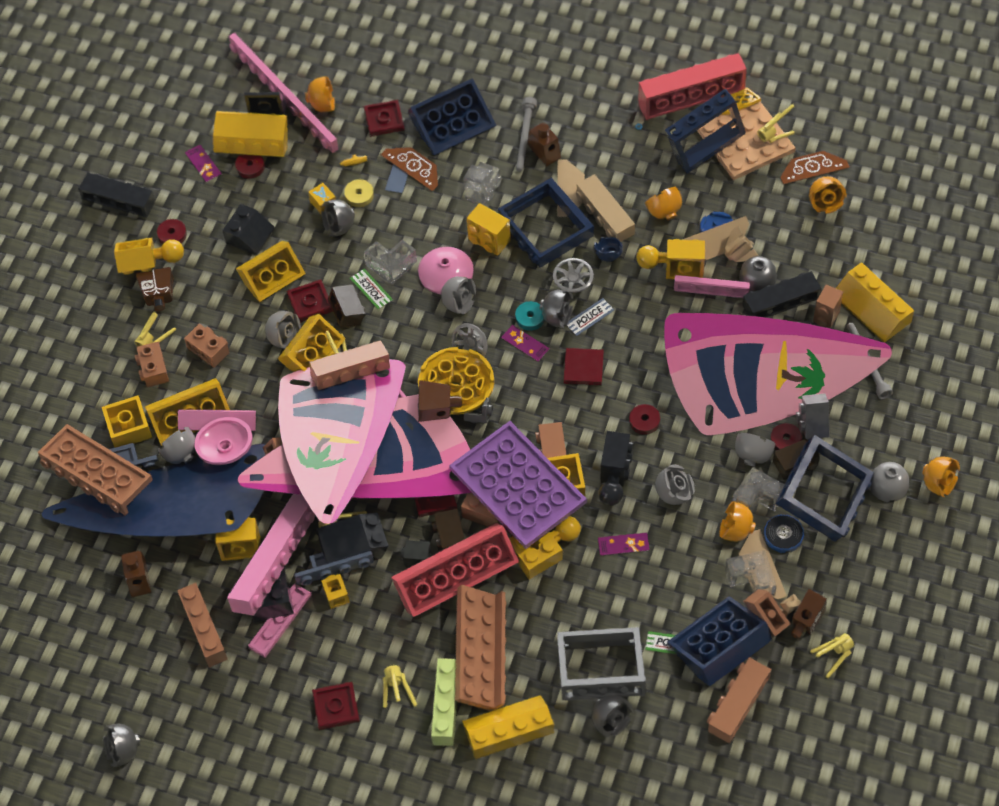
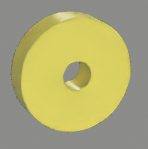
(362, 187)

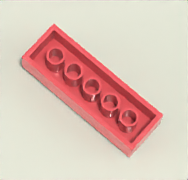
(691, 86)
(458, 565)

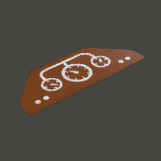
(414, 165)
(812, 165)

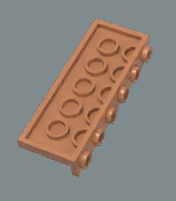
(94, 468)
(480, 648)

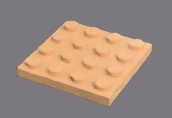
(749, 151)

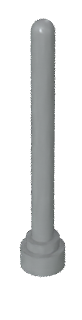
(529, 105)
(882, 389)

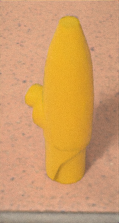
(354, 160)

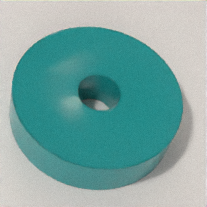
(526, 322)

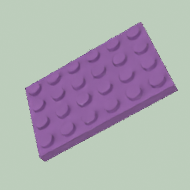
(518, 484)

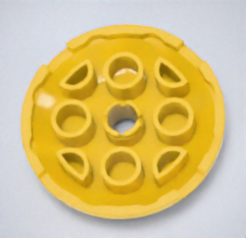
(461, 367)

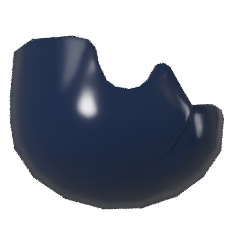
(608, 249)

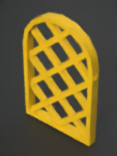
(743, 93)

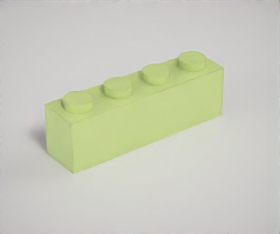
(444, 704)

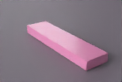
(711, 286)
(199, 418)
(274, 628)

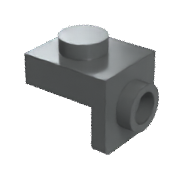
(481, 414)

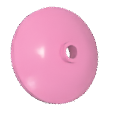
(435, 274)
(223, 441)

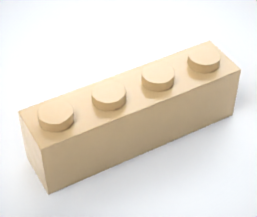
(605, 208)

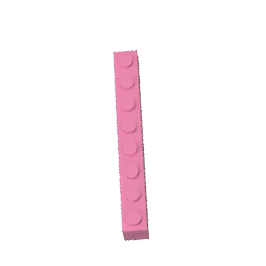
(271, 556)

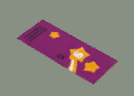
(203, 163)
(525, 343)
(623, 543)

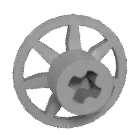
(573, 278)
(473, 340)

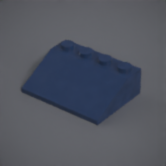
(451, 117)
(720, 640)

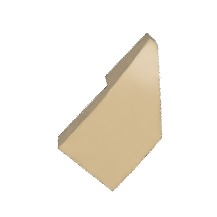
(790, 604)

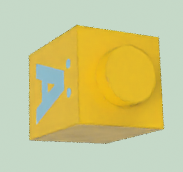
(319, 195)

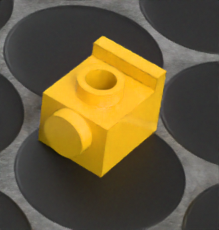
(340, 595)

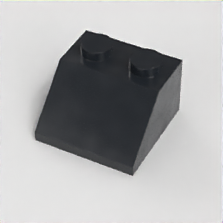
(247, 230)

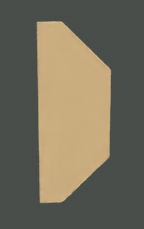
(567, 179)
(717, 237)
(755, 543)

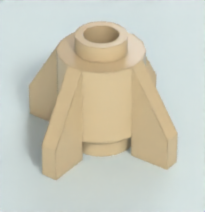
(739, 247)

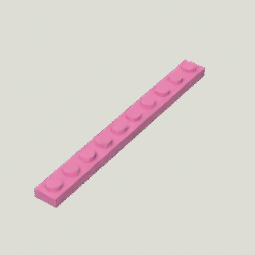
(296, 106)

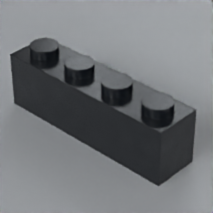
(117, 194)
(782, 296)

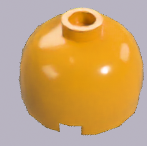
(320, 95)
(827, 194)
(665, 204)
(940, 475)
(737, 522)

